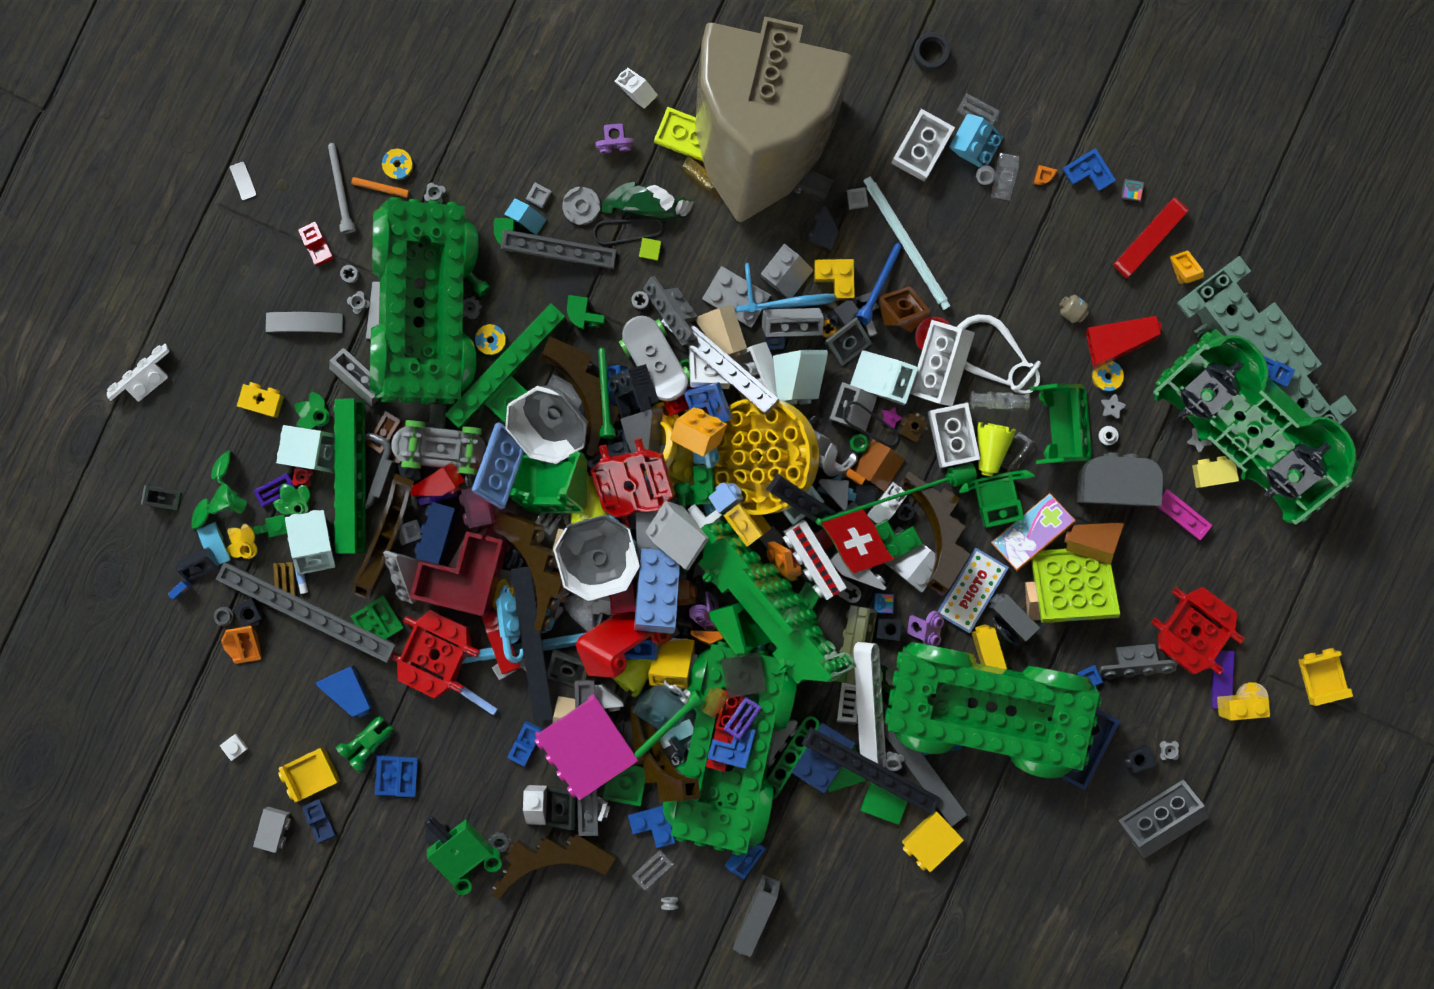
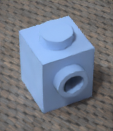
(726, 497)

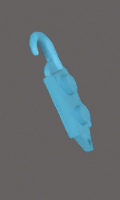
(508, 623)

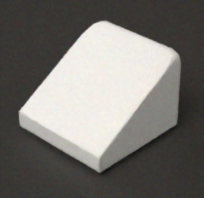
(409, 532)

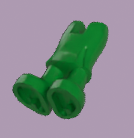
(367, 738)

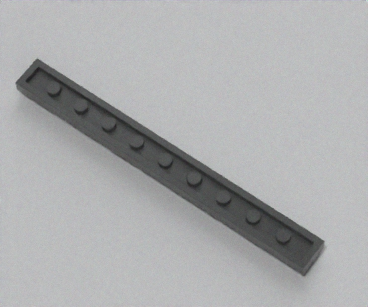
(306, 612)

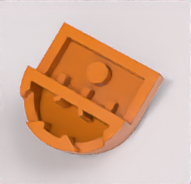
(782, 559)

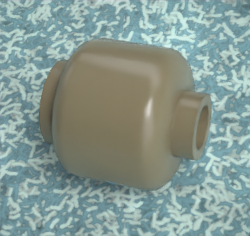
(1074, 309)

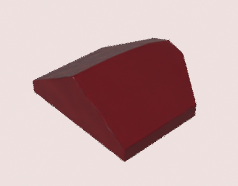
(624, 601)

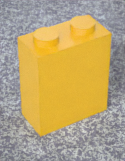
(988, 646)
(1243, 706)
(931, 841)

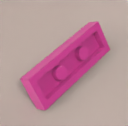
(1184, 515)

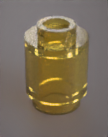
(714, 701)

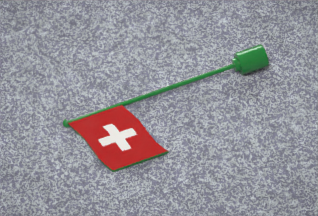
(857, 535)

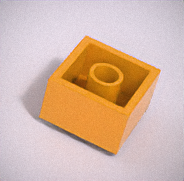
(698, 431)

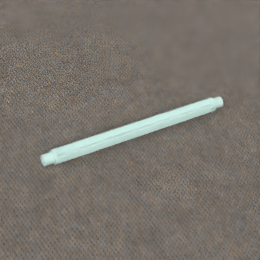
(907, 243)

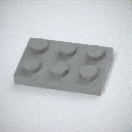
(731, 289)

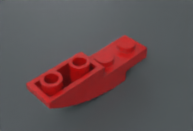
(724, 716)

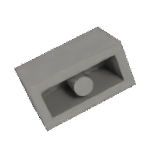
(272, 829)

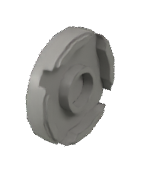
(581, 205)

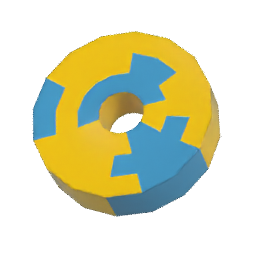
(403, 170)
(490, 331)
(1116, 377)

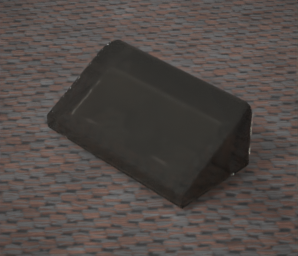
(1018, 452)

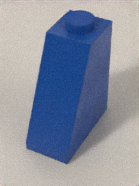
(347, 691)

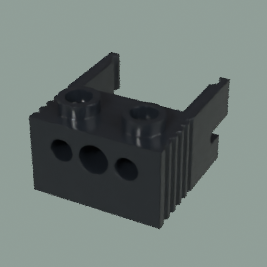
(634, 389)

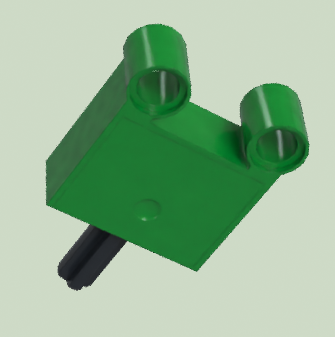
(460, 852)

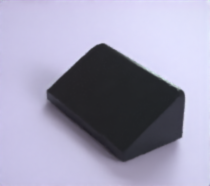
(197, 565)

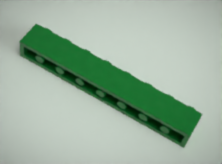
(506, 366)
(349, 476)

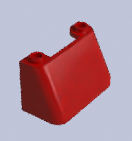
(605, 645)

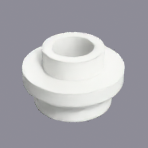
(1102, 435)

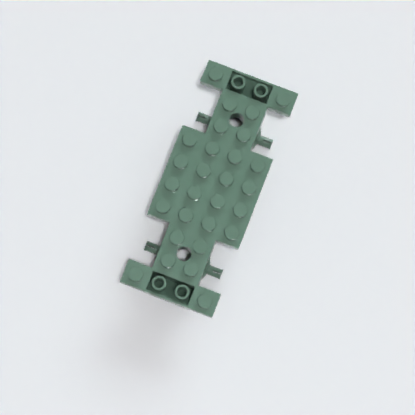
(1266, 330)

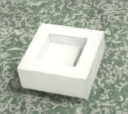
(233, 747)

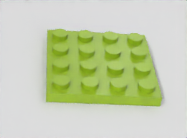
(1073, 587)

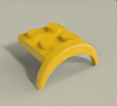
(677, 458)

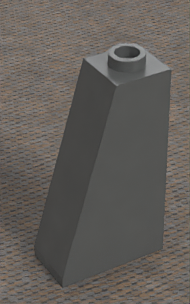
(756, 915)

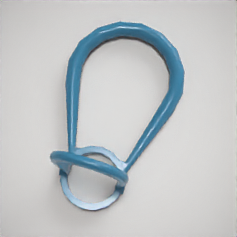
(794, 302)

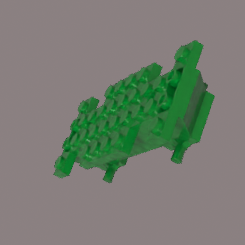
(773, 606)

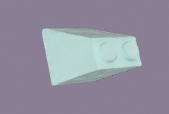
(799, 375)
(307, 449)
(309, 542)

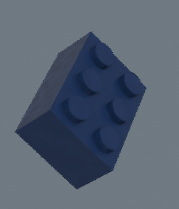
(436, 533)
(817, 769)

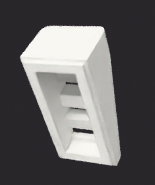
(847, 720)

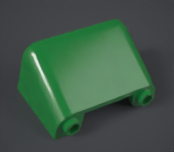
(551, 487)
(738, 629)

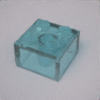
(658, 706)

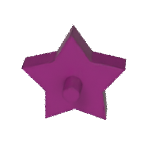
(891, 417)

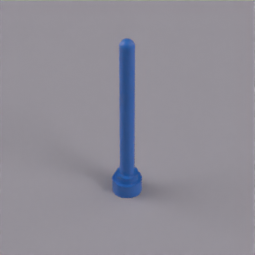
(865, 314)

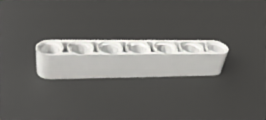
(869, 702)

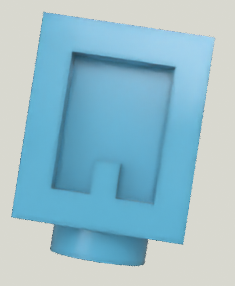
(709, 459)

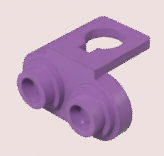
(622, 143)
(700, 613)
(930, 628)

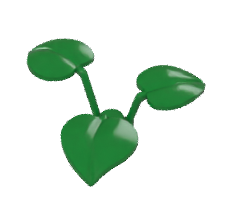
(221, 499)

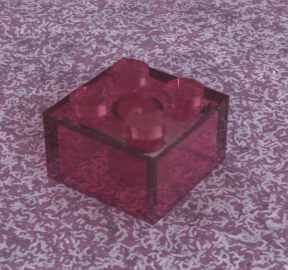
(478, 510)

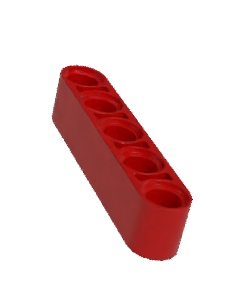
(1150, 237)

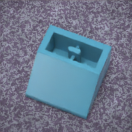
(976, 140)

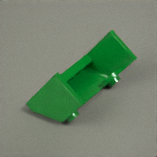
(1068, 423)

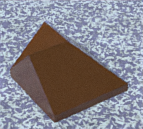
(903, 308)

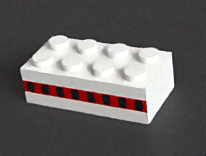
(814, 559)

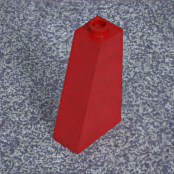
(1118, 339)

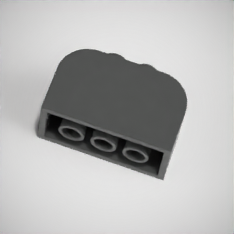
(1120, 481)

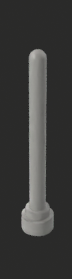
(346, 225)

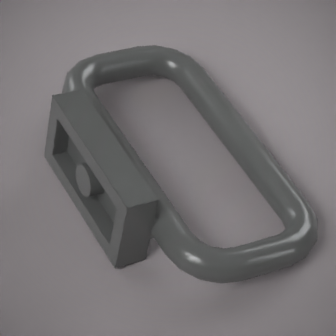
(385, 471)

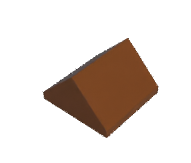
(879, 465)

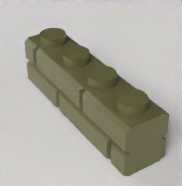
(858, 629)

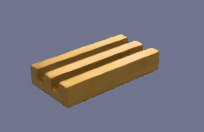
(284, 576)

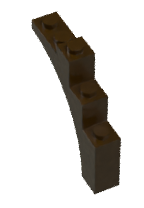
(574, 365)
(946, 530)
(386, 537)
(541, 560)
(657, 768)
(525, 859)

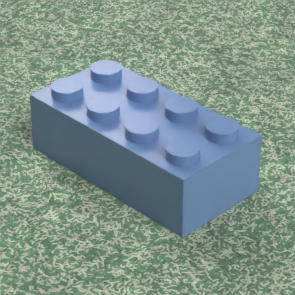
(656, 592)

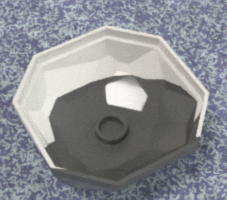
(546, 424)
(596, 557)

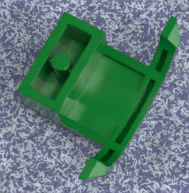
(998, 497)

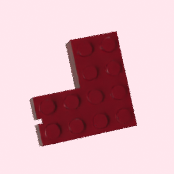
(470, 585)

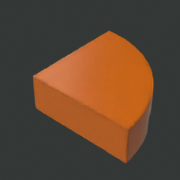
(1044, 175)
(855, 477)

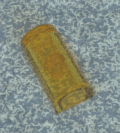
(697, 173)

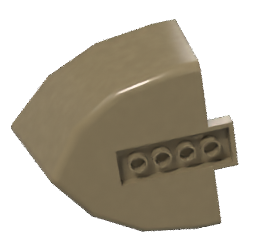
(764, 110)

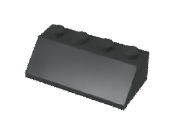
(1164, 818)

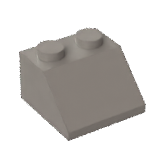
(786, 272)

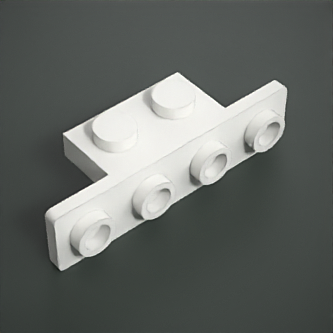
(143, 378)

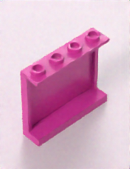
(586, 748)

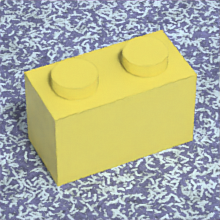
(1215, 473)

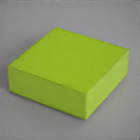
(650, 249)

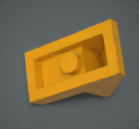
(1186, 267)

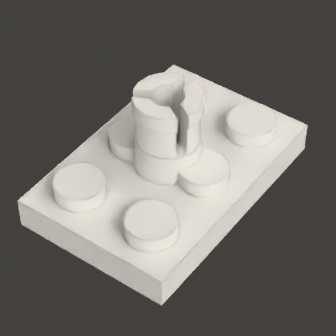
(702, 374)

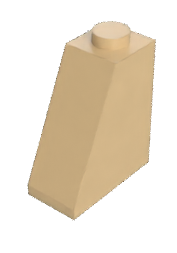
(723, 329)

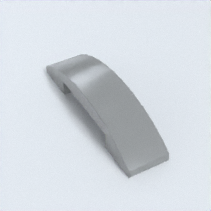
(304, 322)

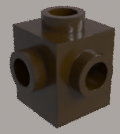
(907, 431)

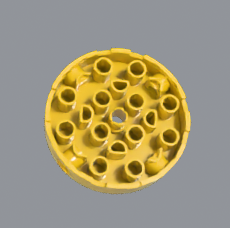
(786, 448)

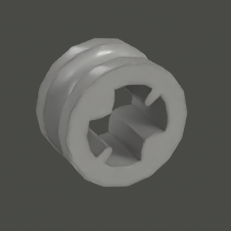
(350, 279)
(645, 297)
(669, 903)

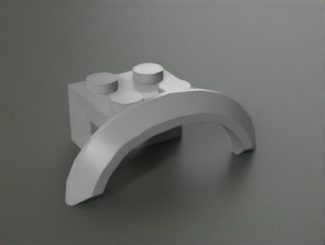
(828, 455)

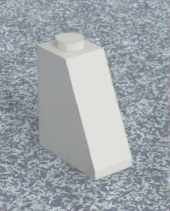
(535, 804)

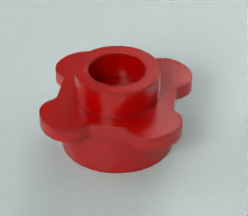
(298, 472)

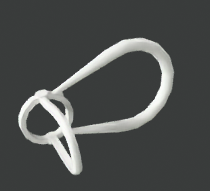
(1005, 332)

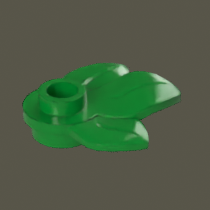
(310, 410)
(291, 498)

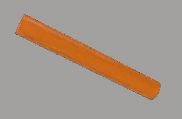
(380, 187)

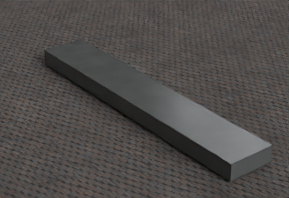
(558, 249)

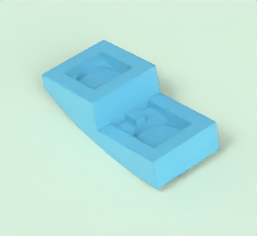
(212, 538)

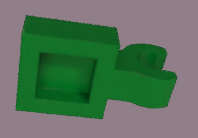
(274, 526)

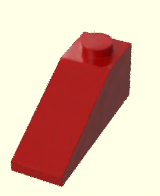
(439, 483)
(493, 632)

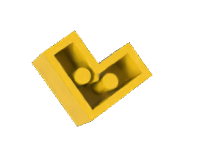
(840, 273)

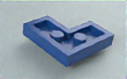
(1092, 166)
(710, 397)
(733, 754)
(654, 820)

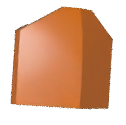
(707, 637)
(242, 644)

